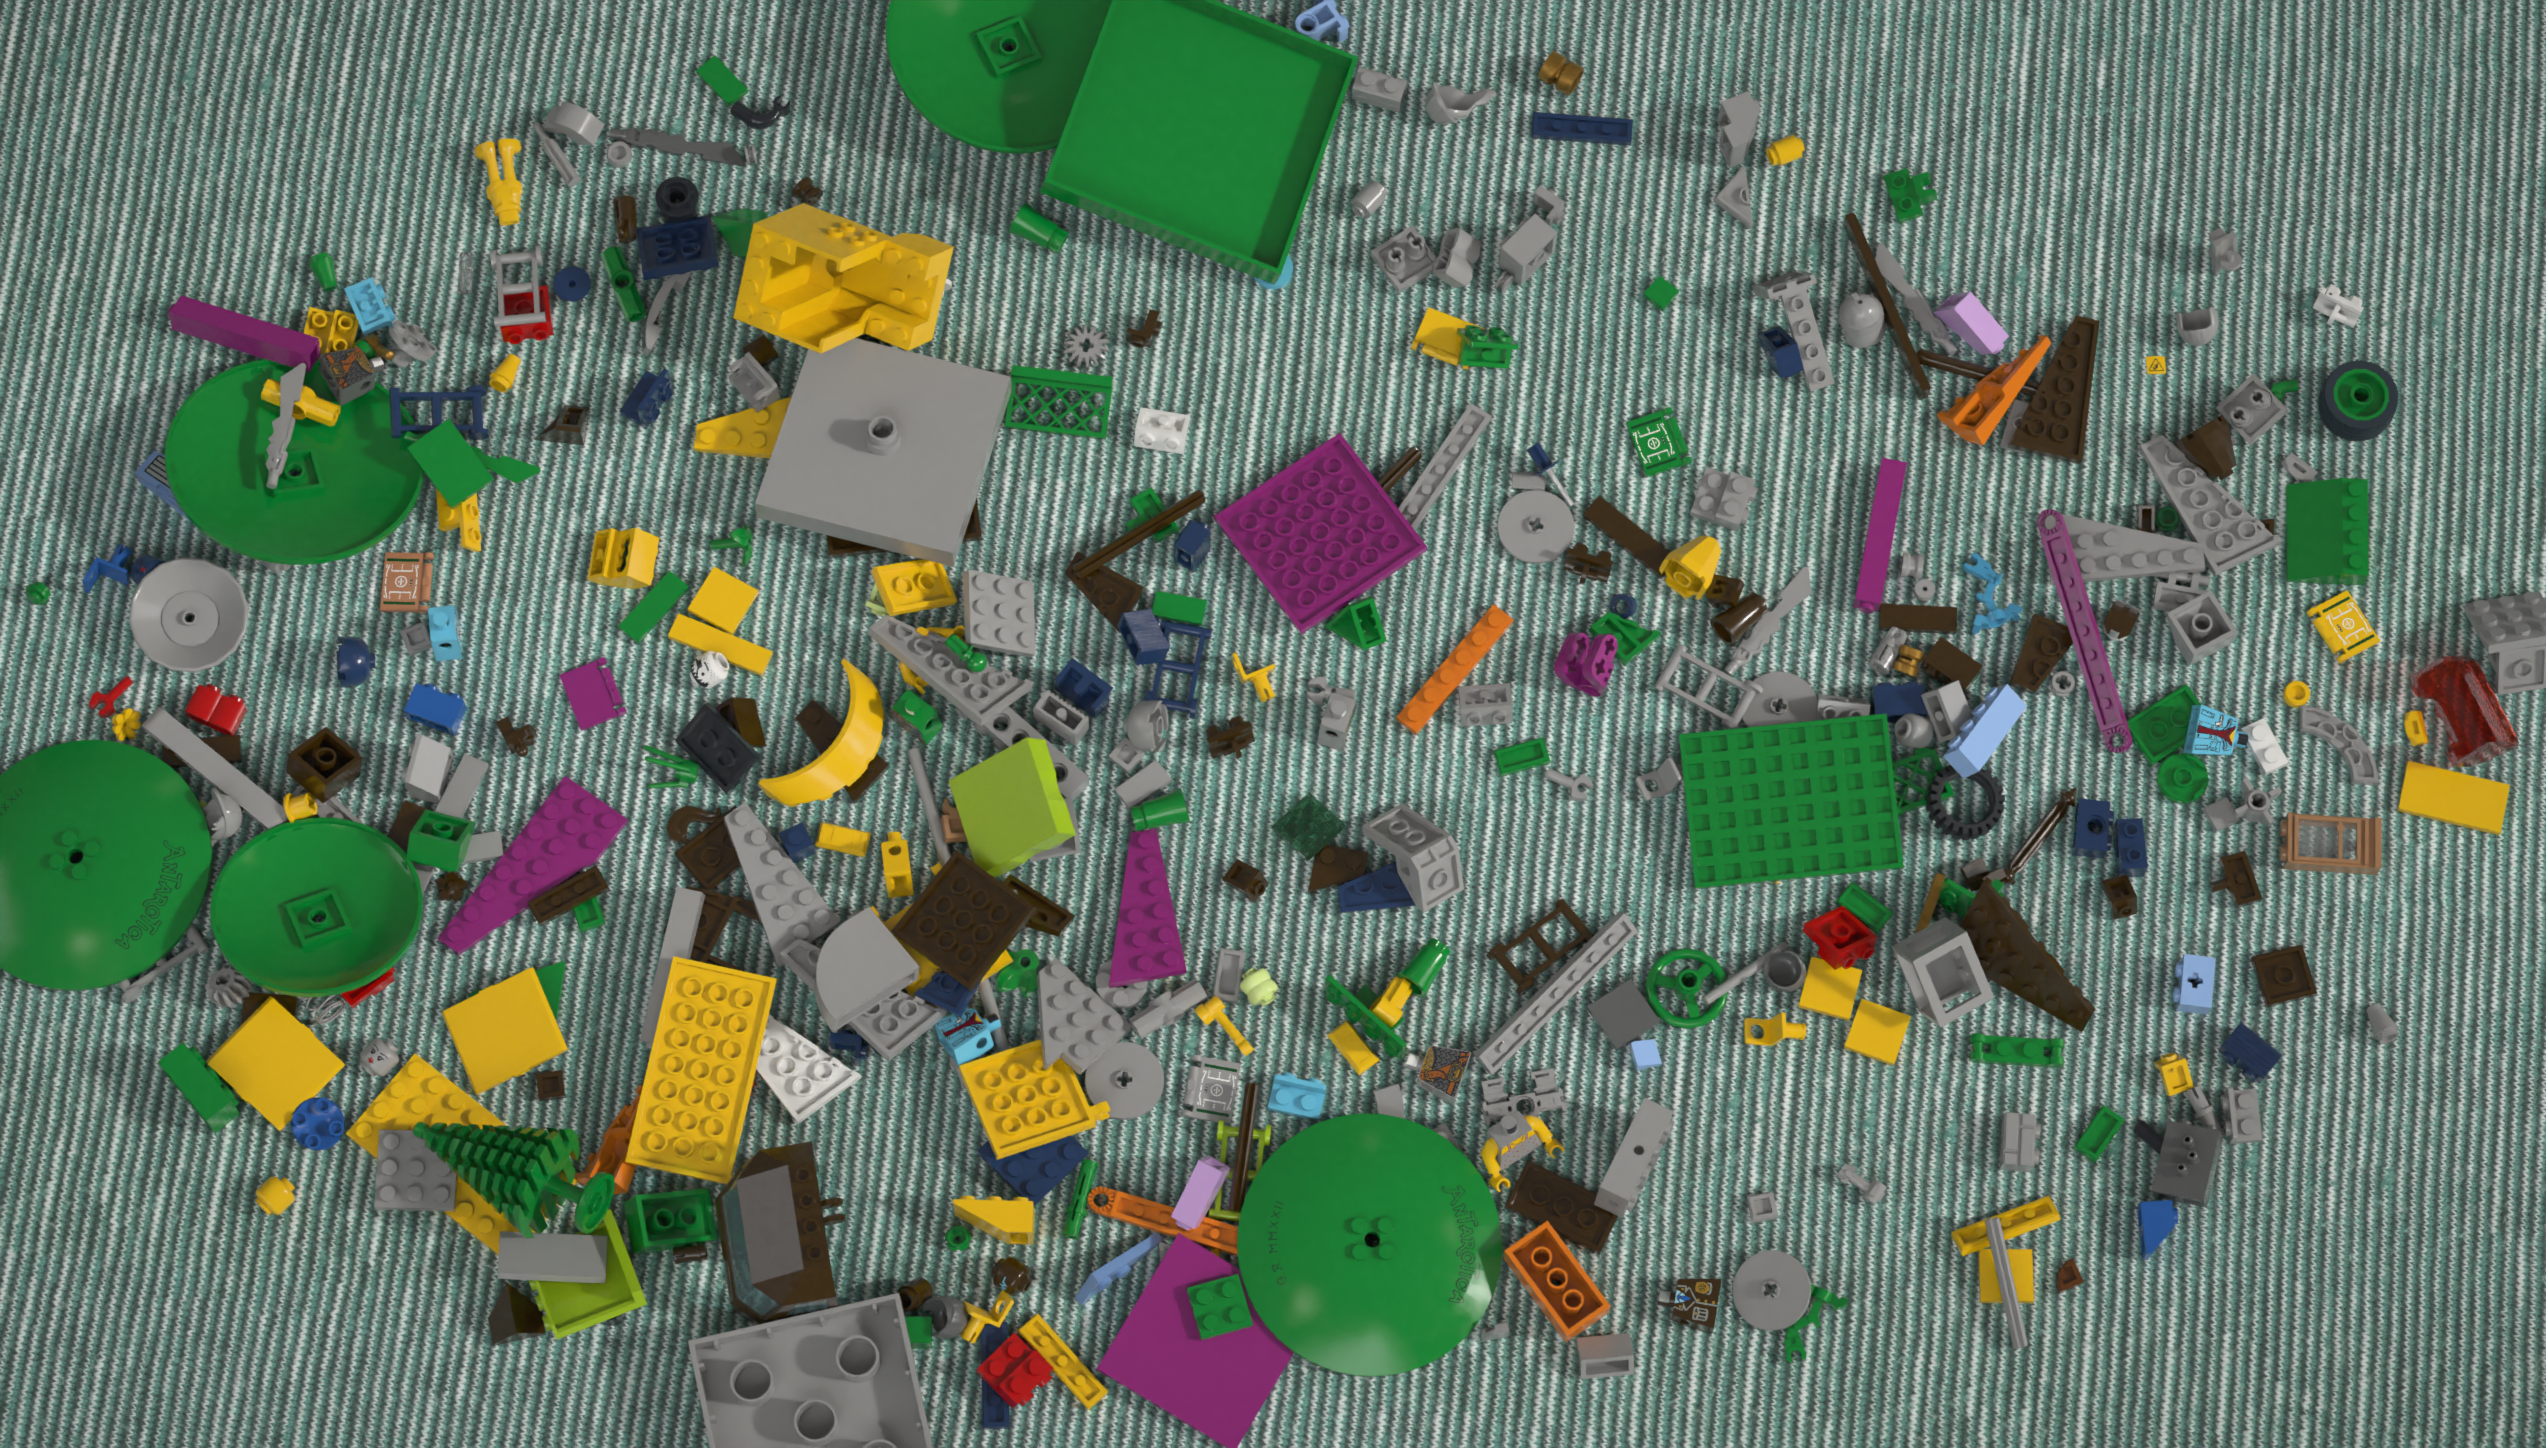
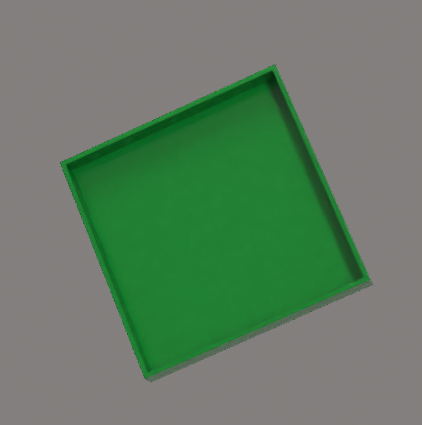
(1201, 129)

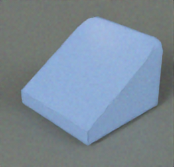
(1645, 1054)

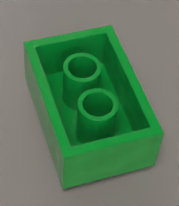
(200, 1086)

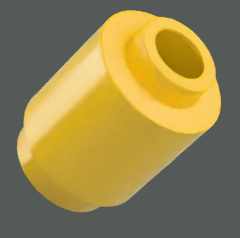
(1785, 150)

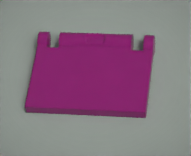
(592, 694)

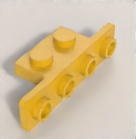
(463, 516)

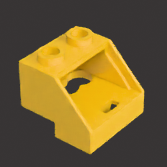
(608, 553)

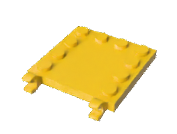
(1024, 1102)

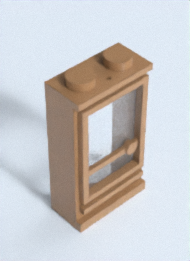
(2331, 844)

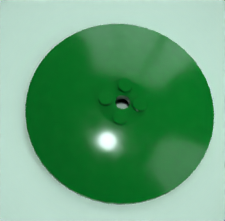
(311, 869)

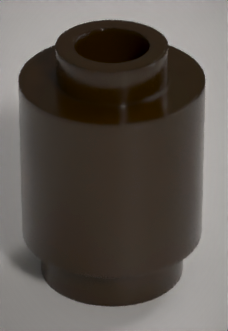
(915, 1293)

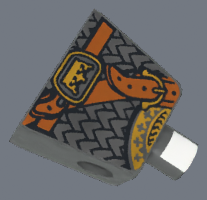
(349, 373)

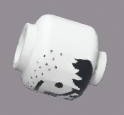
(709, 669)

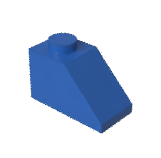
(2155, 1223)

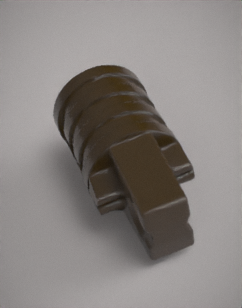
(625, 218)

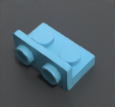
(368, 305)
(1297, 1096)

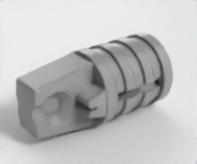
(1887, 651)

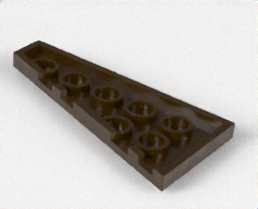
(2060, 406)

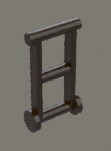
(1526, 983)

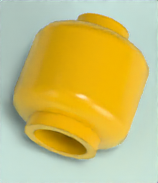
(275, 1195)

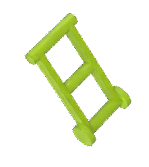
(1222, 1135)

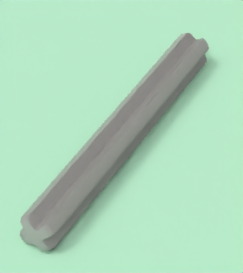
(2006, 1283)

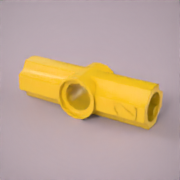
(309, 405)

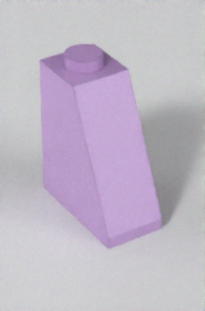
(1972, 323)
(1200, 1192)

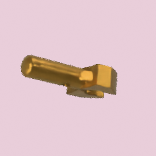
(379, 349)

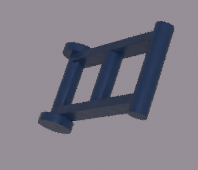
(472, 393)
(1193, 669)

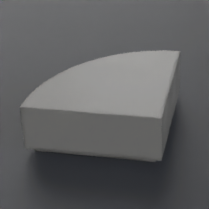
(1500, 1331)

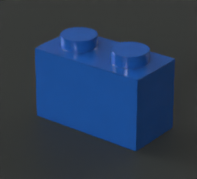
(435, 708)

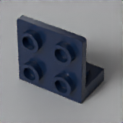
(647, 398)

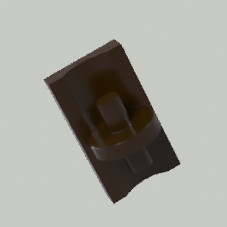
(1588, 565)
(1230, 740)

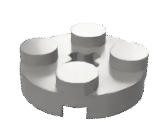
(1118, 997)

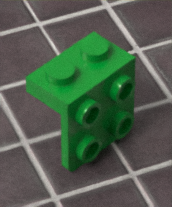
(1958, 899)

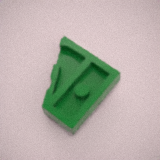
(1629, 636)

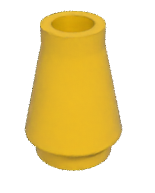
(504, 375)

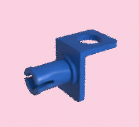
(111, 568)

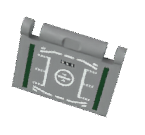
(1211, 1089)

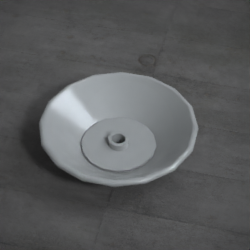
(181, 590)

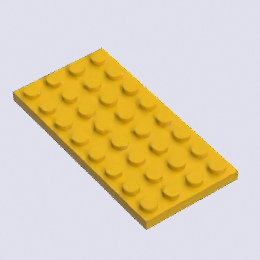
(701, 1070)
(428, 1097)

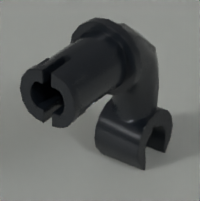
(757, 120)

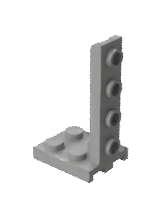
(1802, 324)

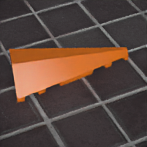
(1983, 408)
(614, 1149)

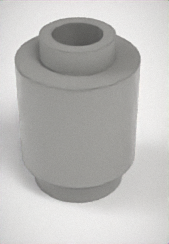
(1368, 199)

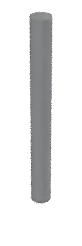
(1741, 975)

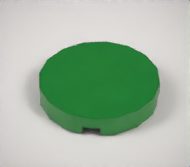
(2182, 778)

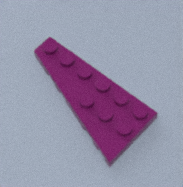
(1147, 930)

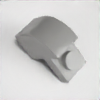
(574, 122)

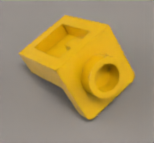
(2174, 1073)

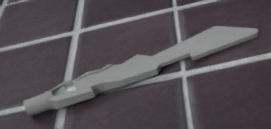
(1913, 299)
(283, 426)
(1791, 596)

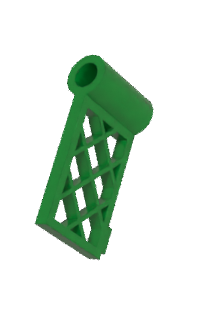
(1919, 754)

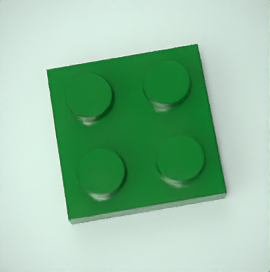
(1219, 1307)

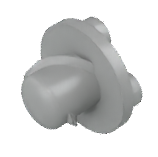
(409, 344)

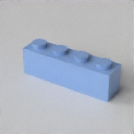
(1984, 730)

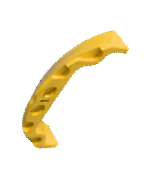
(845, 757)

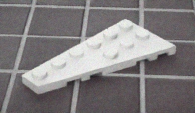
(800, 1071)

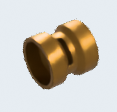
(1906, 666)

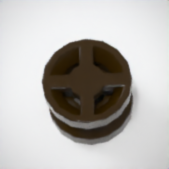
(807, 192)

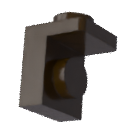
(1724, 591)
(1246, 880)
(2120, 896)

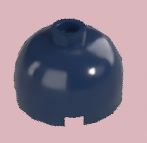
(353, 661)

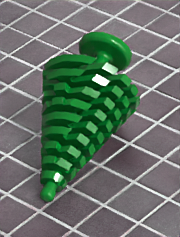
(520, 1171)

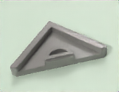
(1736, 198)

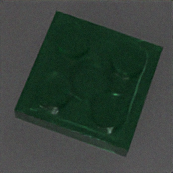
(1308, 827)

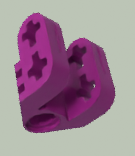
(1593, 672)

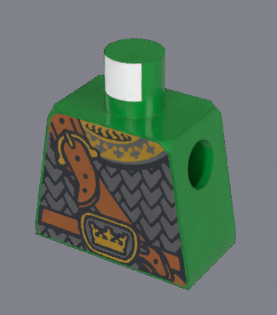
(913, 715)

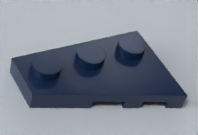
(1375, 891)

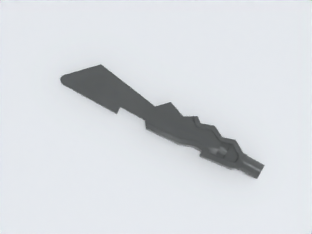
(676, 144)

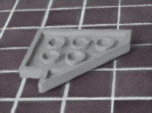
(1074, 1019)

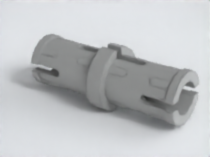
(2203, 1110)

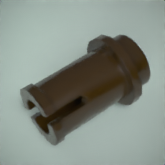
(691, 1253)

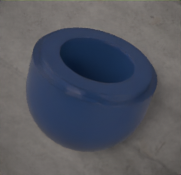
(1631, 603)

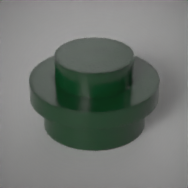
(2166, 519)

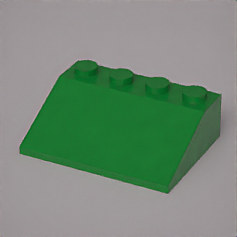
(2327, 532)

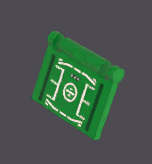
(1658, 442)

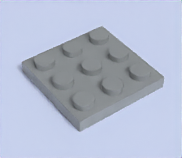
(999, 613)
(2509, 621)
(412, 1175)

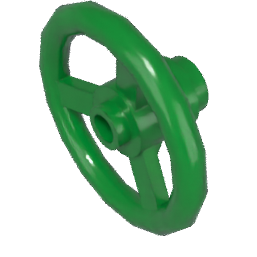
(1687, 994)

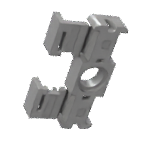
(1545, 1091)

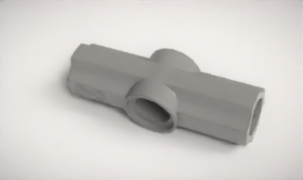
(1168, 1008)

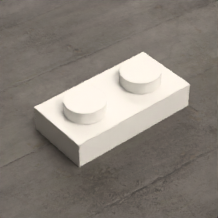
(2265, 747)

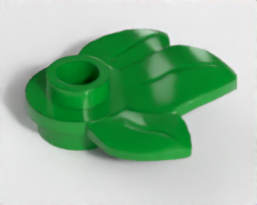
(1017, 976)

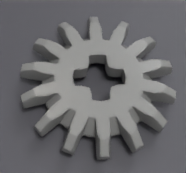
(1093, 353)

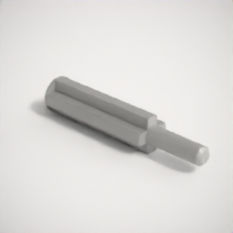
(557, 157)

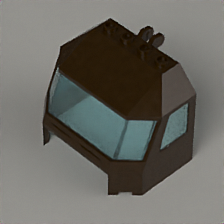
(777, 1236)

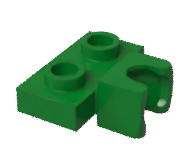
(1908, 193)

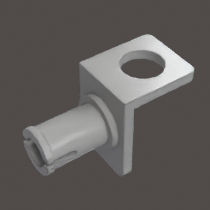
(1666, 778)

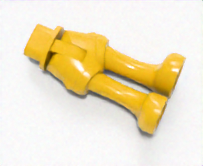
(504, 193)

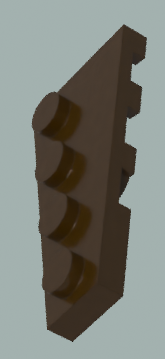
(822, 731)

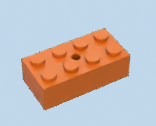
(1545, 1258)

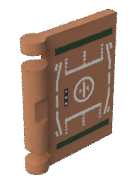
(406, 582)

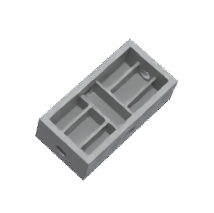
(1635, 1158)

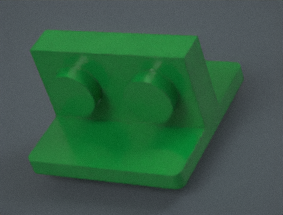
(1485, 347)

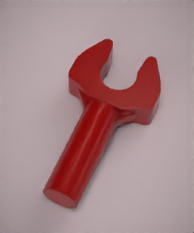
(110, 697)

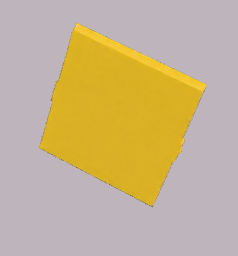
(504, 1031)
(274, 1063)

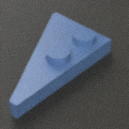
(1116, 1268)

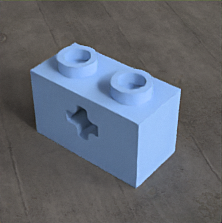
(2201, 970)

